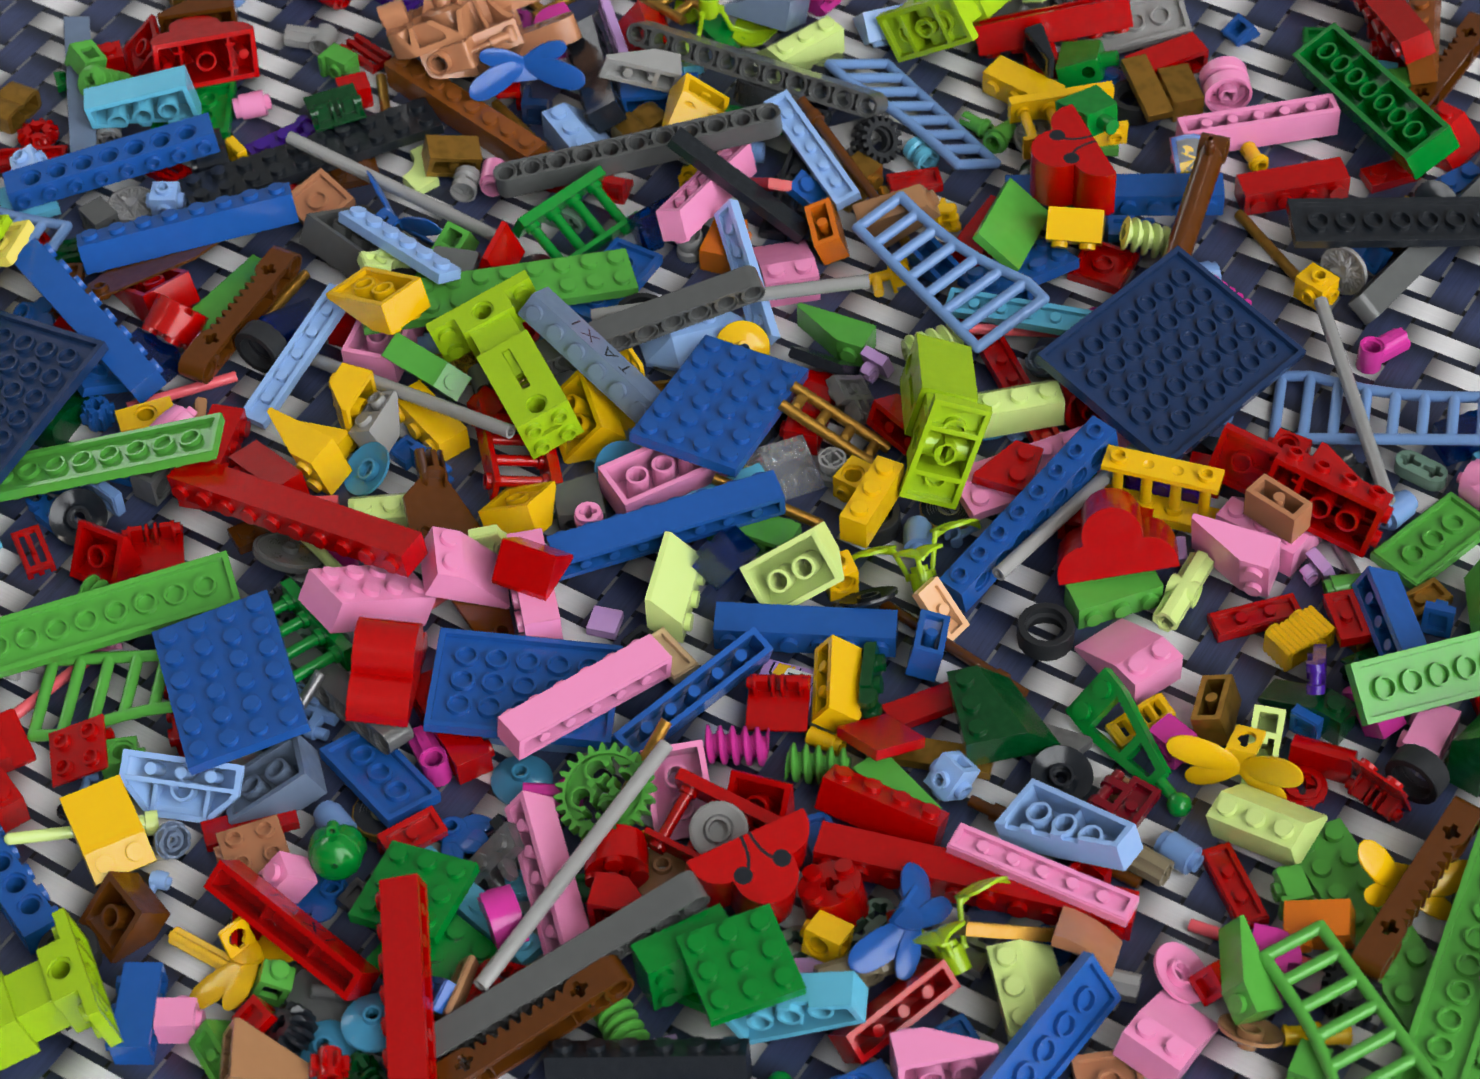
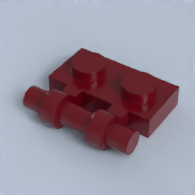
(1133, 799)

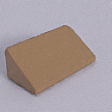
(463, 978)

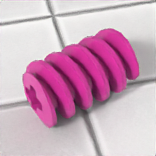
(737, 745)

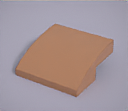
(1081, 933)

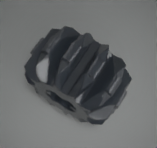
(293, 1027)

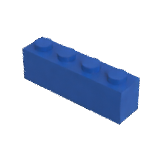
(1387, 611)

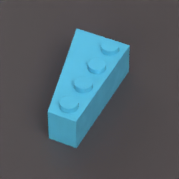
(143, 100)
(829, 1003)

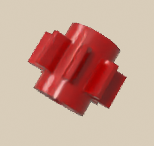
(329, 1063)

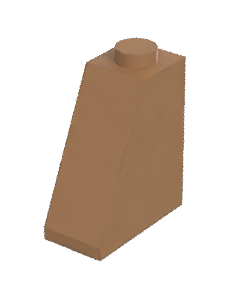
(924, 198)
(254, 1055)

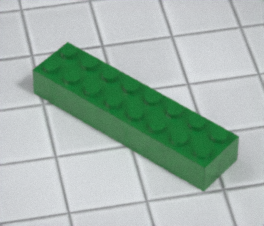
(1376, 101)

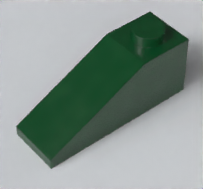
(64, 423)
(1336, 709)

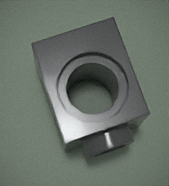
(97, 214)
(151, 486)

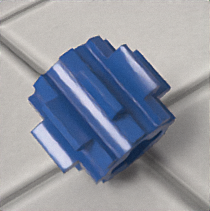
(98, 413)

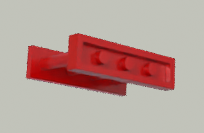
(492, 480)
(692, 787)

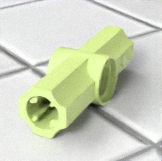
(1183, 591)

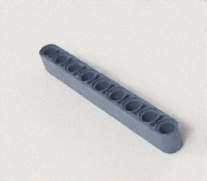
(80, 130)

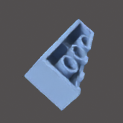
(1068, 828)

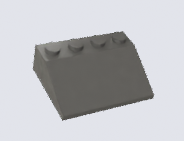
(337, 243)

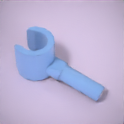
(159, 880)

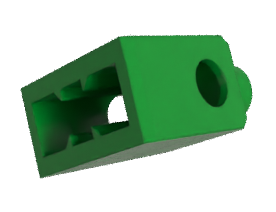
(1084, 62)
(1095, 108)

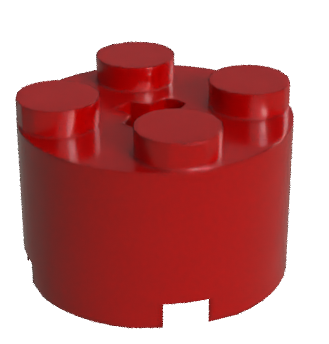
(174, 321)
(621, 852)
(834, 889)

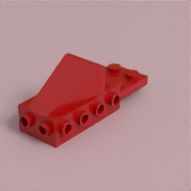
(1344, 506)

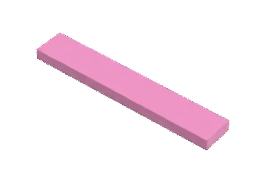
(1043, 874)

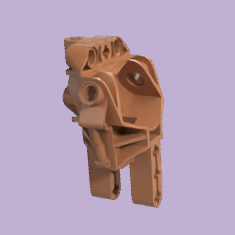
(463, 29)

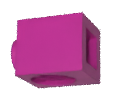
(1164, 730)

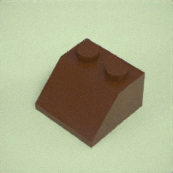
(124, 914)

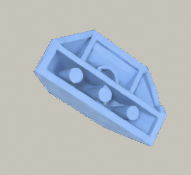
(673, 349)
(167, 786)

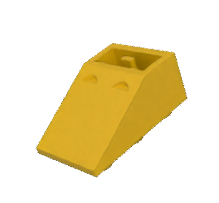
(692, 100)

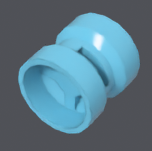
(920, 153)

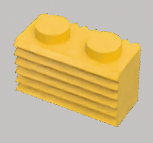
(1296, 637)

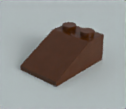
(221, 9)

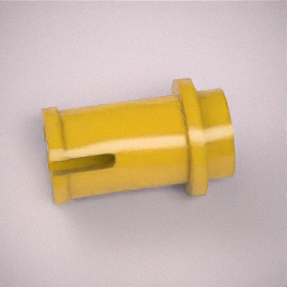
(1253, 156)
(820, 737)

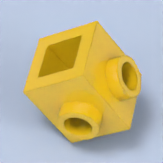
(1314, 283)

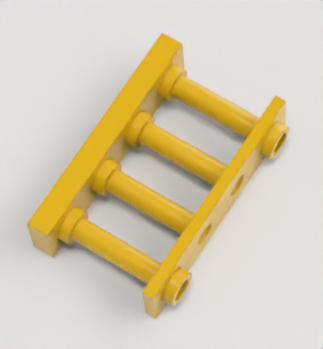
(1042, 105)
(1169, 471)

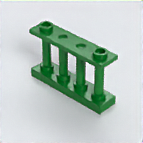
(571, 197)
(337, 645)

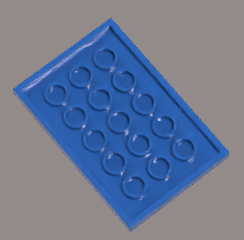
(718, 406)
(489, 672)
(230, 682)

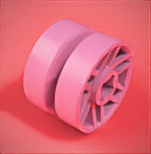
(1225, 84)

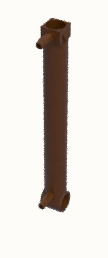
(1210, 156)

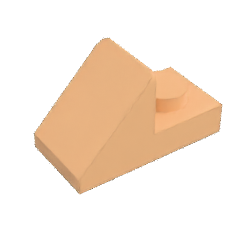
(936, 598)

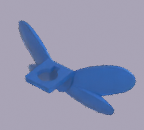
(537, 64)
(415, 226)
(906, 923)

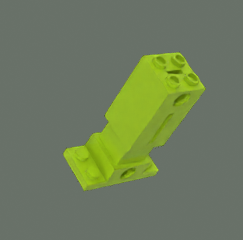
(933, 25)
(510, 361)
(942, 420)
(53, 995)

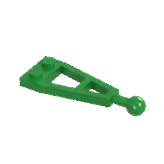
(1094, 705)

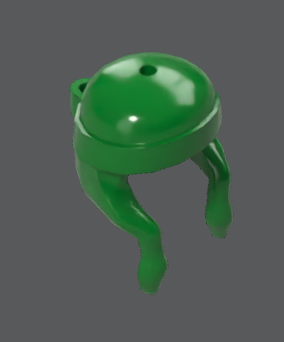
(338, 846)

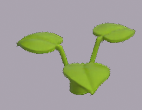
(709, 9)
(920, 572)
(951, 949)

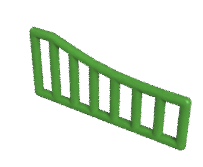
(108, 660)
(1355, 978)

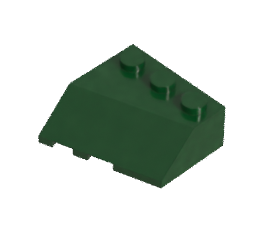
(995, 717)
(1464, 759)

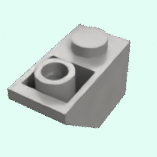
(378, 420)

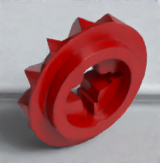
(47, 138)
(1315, 786)

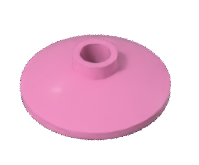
(1173, 966)

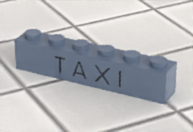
(589, 353)

